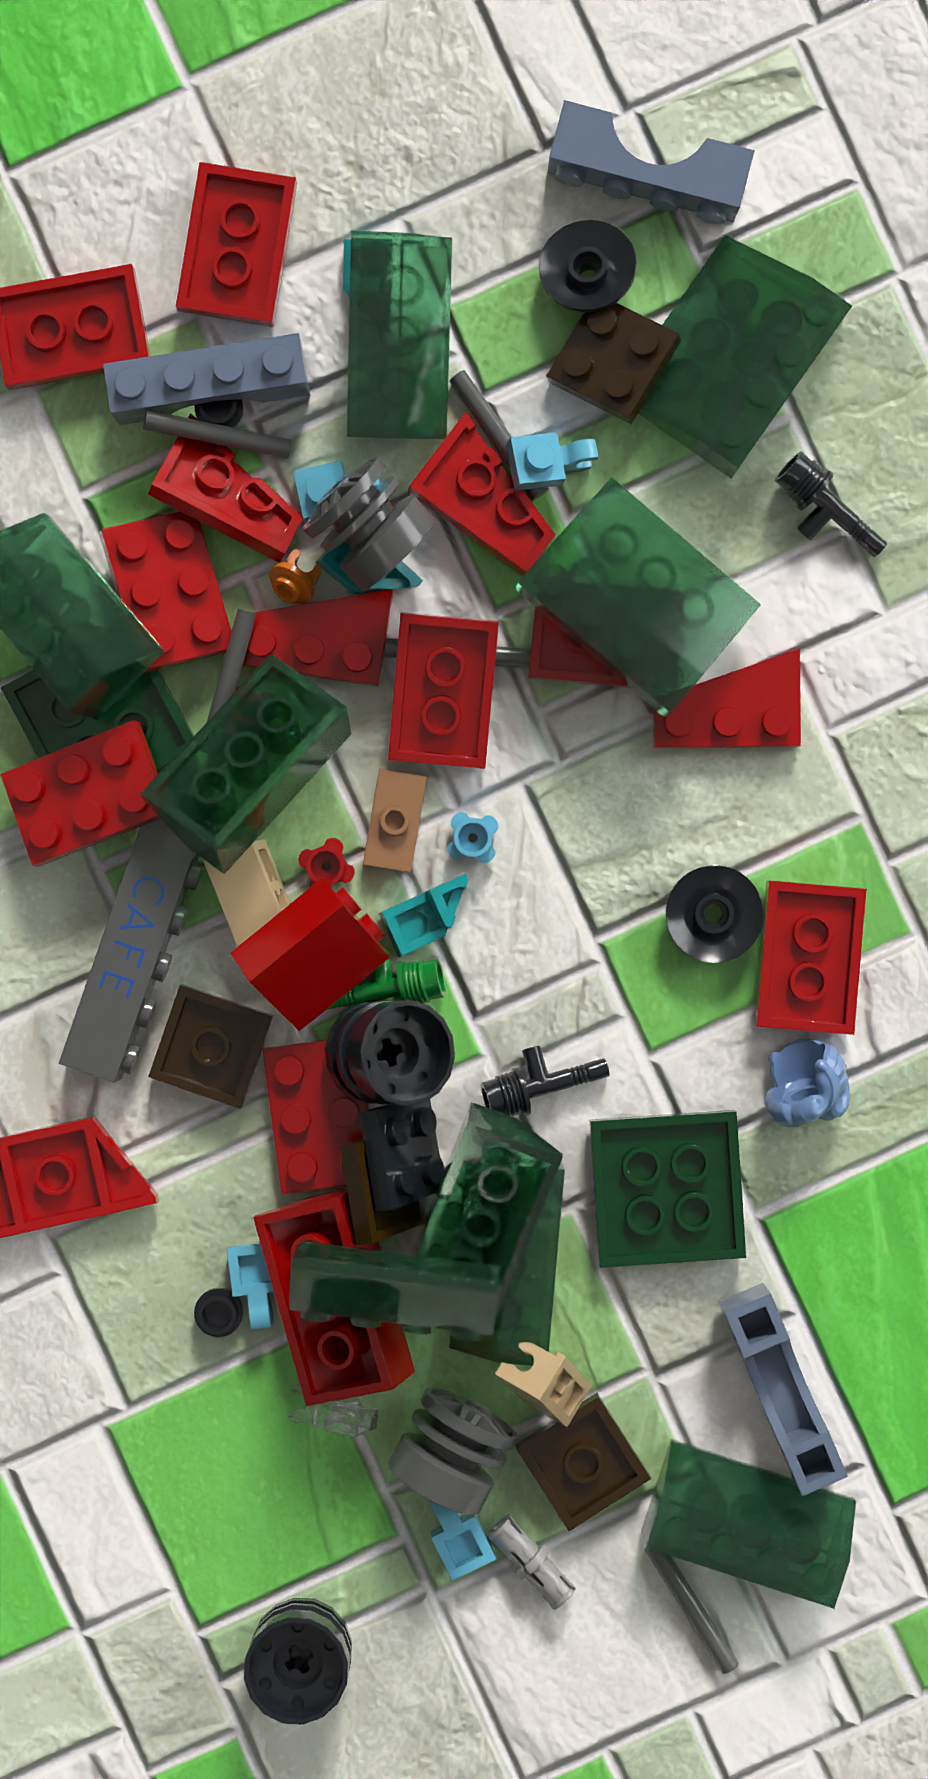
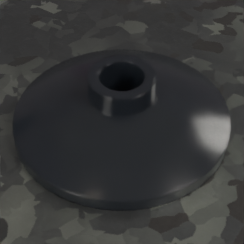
(587, 247)
(739, 920)

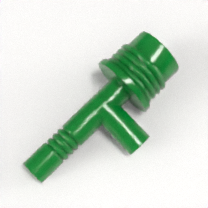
(414, 981)

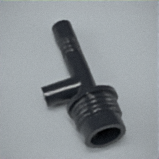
(808, 483)
(512, 1093)

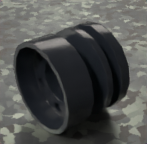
(413, 1056)
(288, 1686)

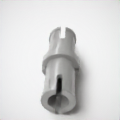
(531, 1562)

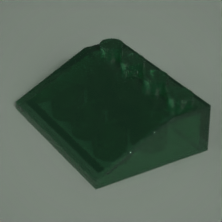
(743, 349)
(637, 597)

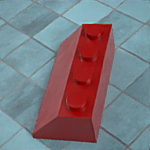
(329, 1356)

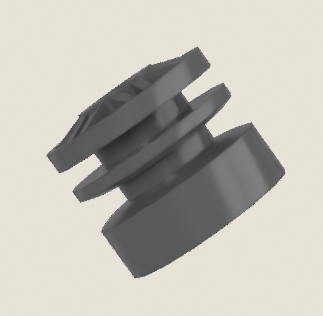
(372, 527)
(448, 1459)

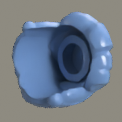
(808, 1083)

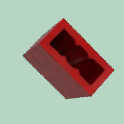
(311, 953)

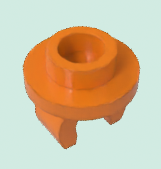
(291, 582)

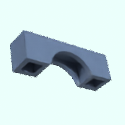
(704, 183)
(242, 370)
(782, 1389)

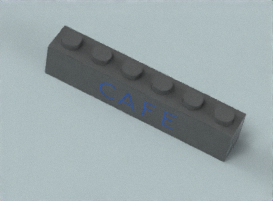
(132, 954)

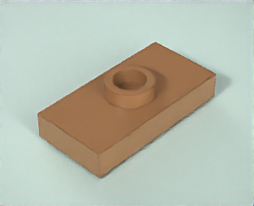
(395, 820)

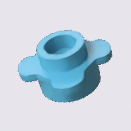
(483, 828)

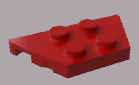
(66, 1177)

